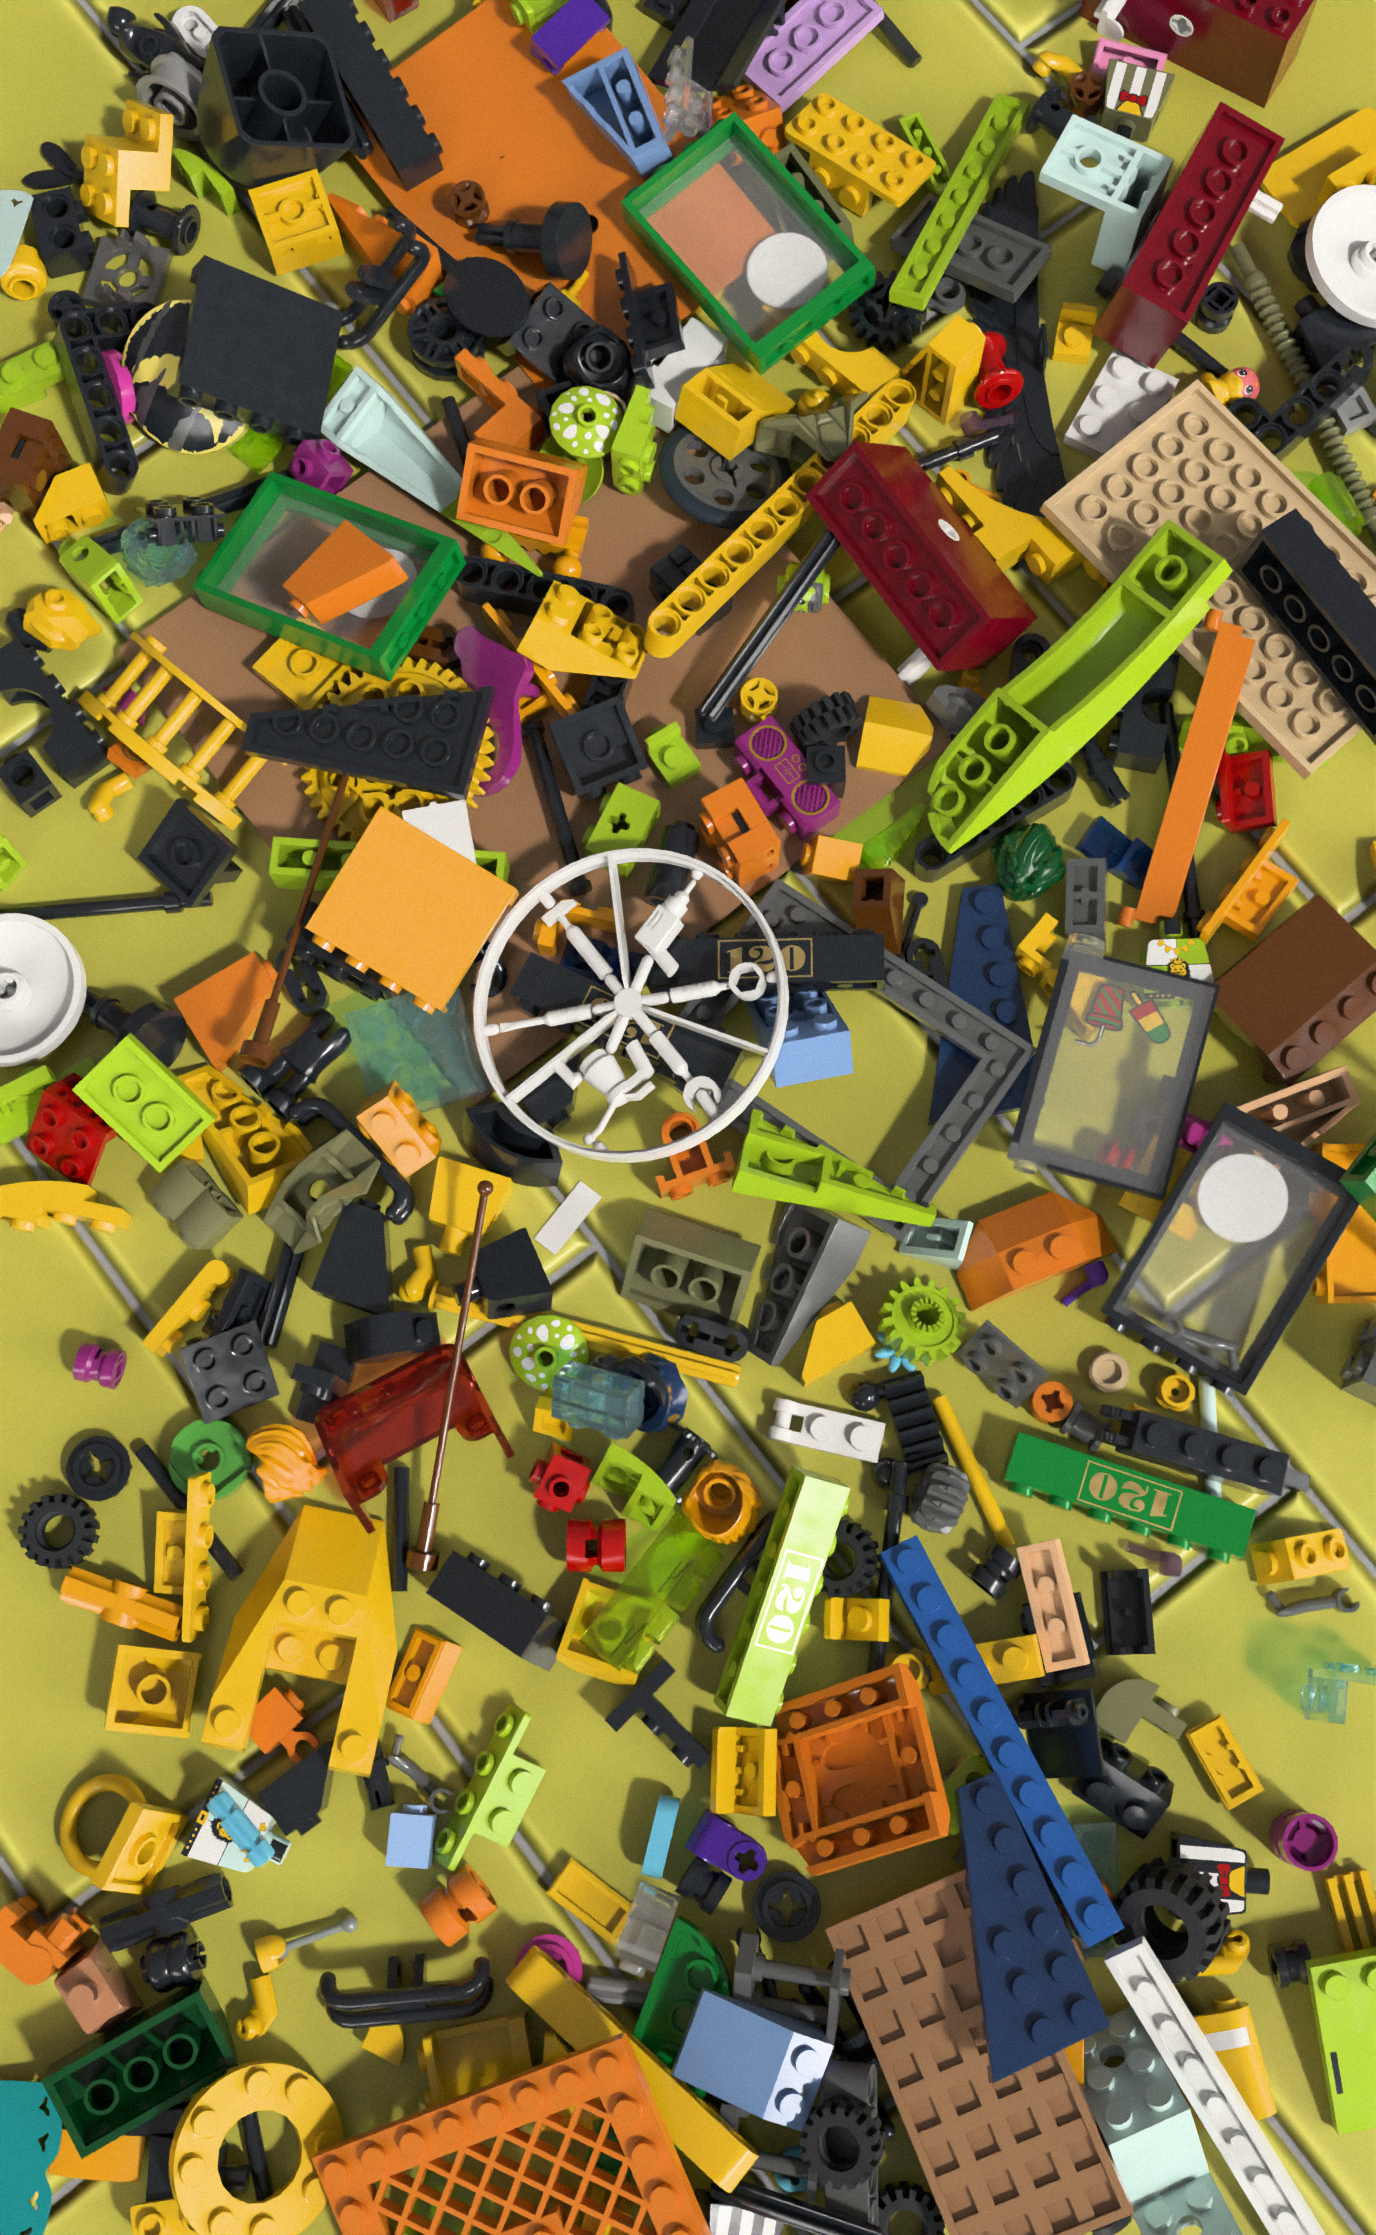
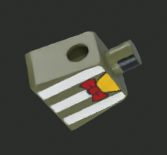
(1133, 99)

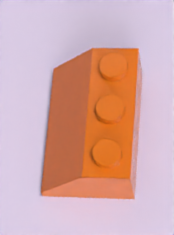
(520, 490)

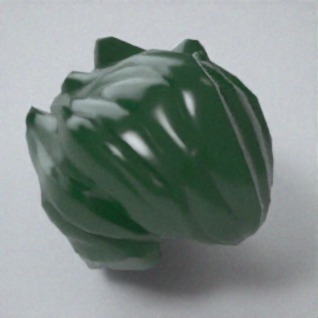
(1028, 862)

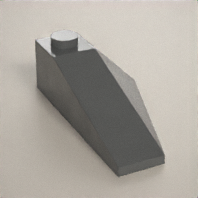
(808, 1267)

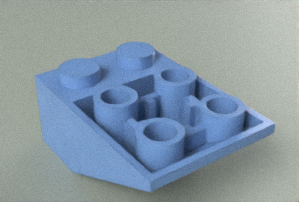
(814, 1038)

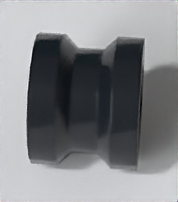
(63, 302)
(1288, 1963)

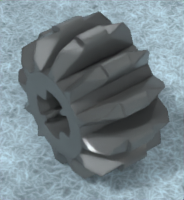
(939, 1498)

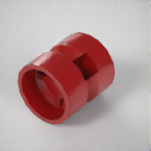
(611, 1545)

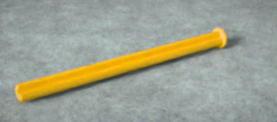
(608, 1341)

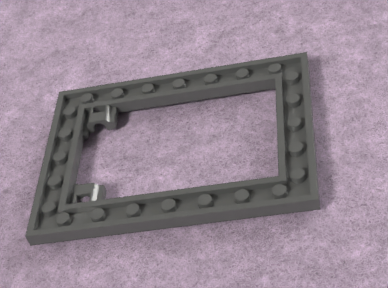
(999, 1052)

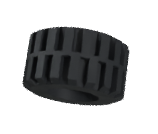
(1187, 1895)

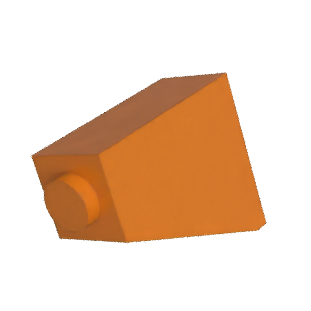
(342, 575)
(228, 1007)

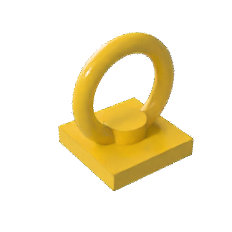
(138, 1845)

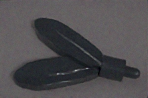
(63, 174)

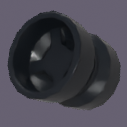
(1216, 308)
(995, 1571)
(704, 1885)

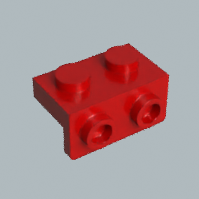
(1246, 791)

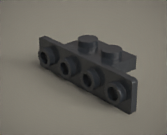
(653, 319)

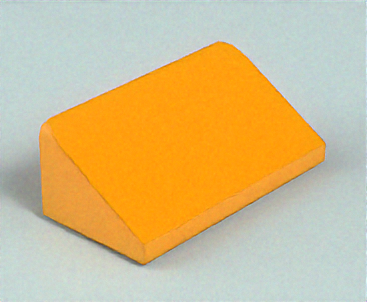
(422, 1676)

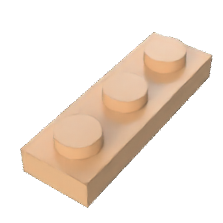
(1053, 1605)

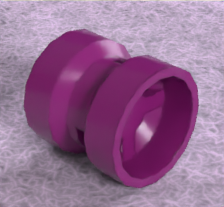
(99, 1365)

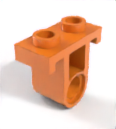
(693, 1165)

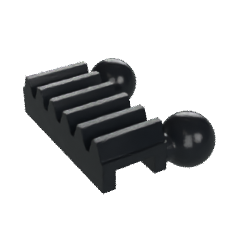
(911, 1418)

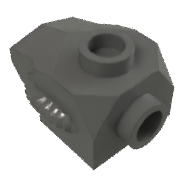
(953, 707)

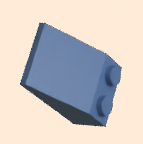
(753, 2058)

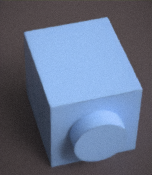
(411, 1837)

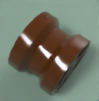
(1091, 87)
(468, 194)

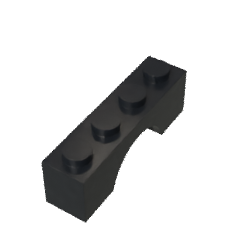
(70, 745)

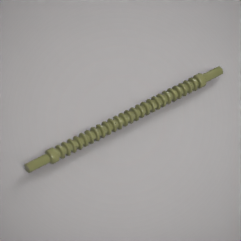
(1255, 284)

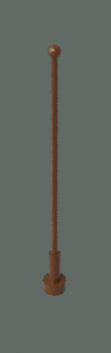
(257, 1050)
(422, 1556)

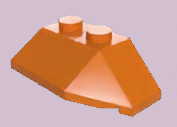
(1030, 1247)

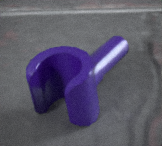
(1096, 1276)

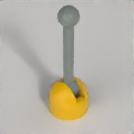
(274, 1950)

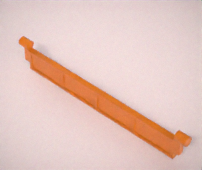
(1194, 774)

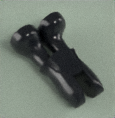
(305, 1056)

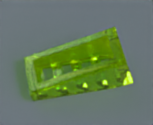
(887, 845)

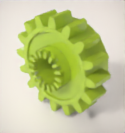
(932, 1306)

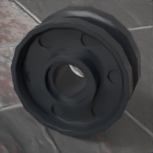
(426, 333)

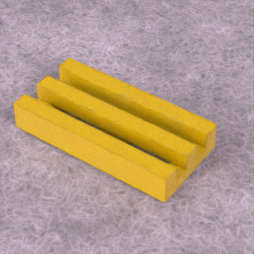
(1338, 1912)

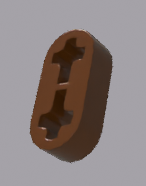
(431, 642)

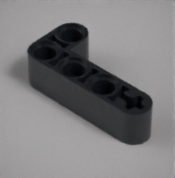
(1308, 400)

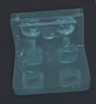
(1327, 1690)

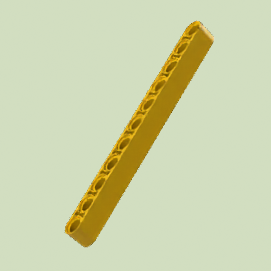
(872, 423)

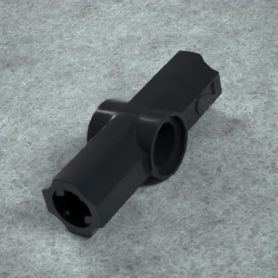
(166, 1912)

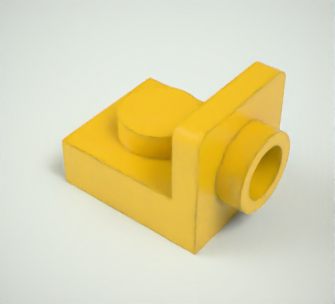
(1073, 333)
(1038, 940)
(856, 1619)

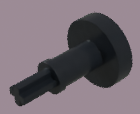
(561, 239)
(153, 1024)

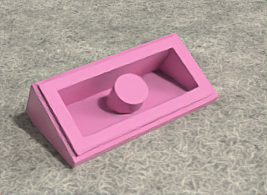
(1127, 53)

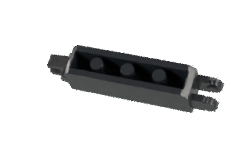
(1201, 1452)

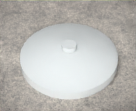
(1343, 253)
(39, 988)

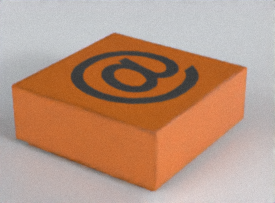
(127, 760)

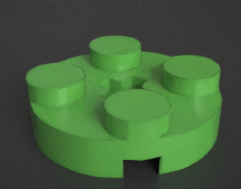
(218, 1436)

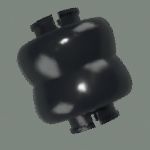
(173, 1962)

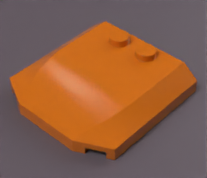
(858, 1771)

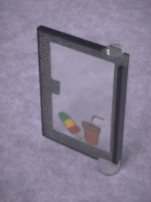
(1113, 1071)

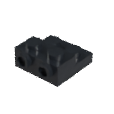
(598, 748)

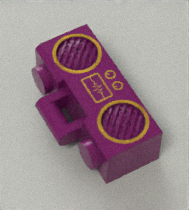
(780, 766)

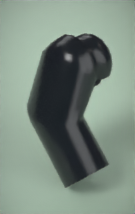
(14, 625)

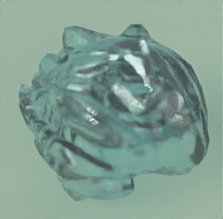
(153, 563)

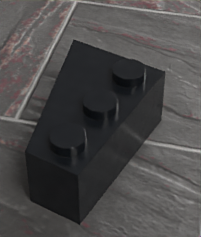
(499, 1608)

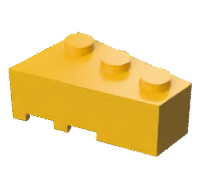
(947, 369)

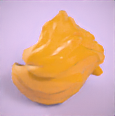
(286, 1461)
(722, 1503)

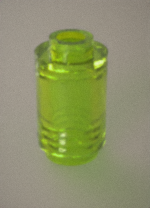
(1337, 498)

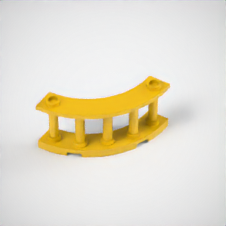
(154, 747)

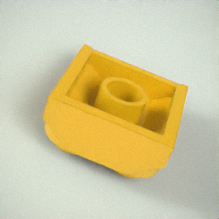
(576, 1655)
(152, 1691)

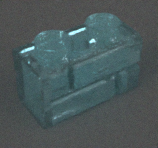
(598, 1400)

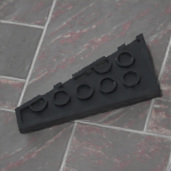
(392, 740)

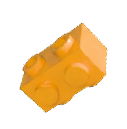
(399, 1129)

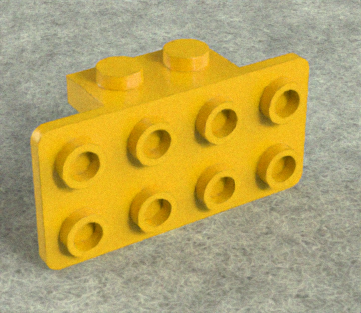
(856, 155)
(1324, 166)

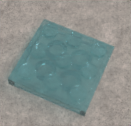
(423, 1052)

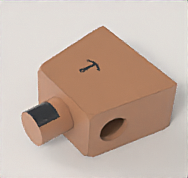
(97, 1990)

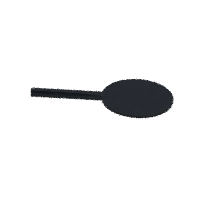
(480, 291)

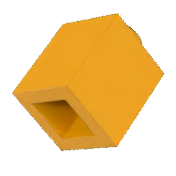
(830, 859)

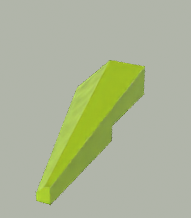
(789, 1170)

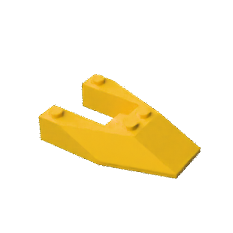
(319, 1616)

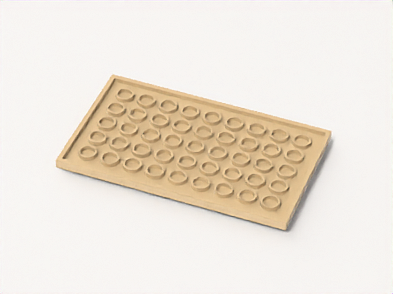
(1222, 489)

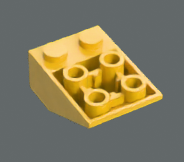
(727, 404)
(582, 637)

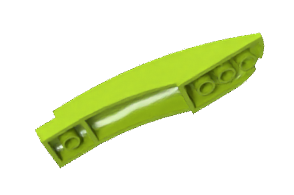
(1073, 686)

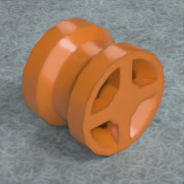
(1046, 1409)

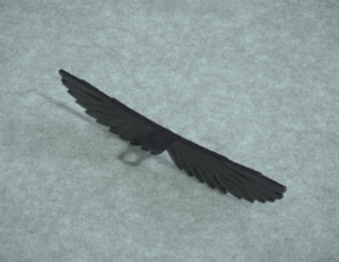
(1028, 449)

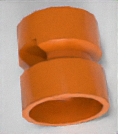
(460, 1903)

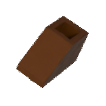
(880, 904)

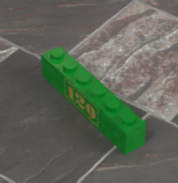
(1127, 1496)

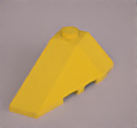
(246, 1139)

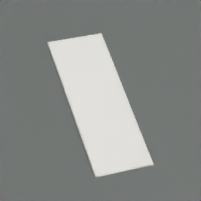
(567, 1217)

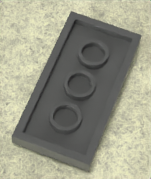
(987, 256)

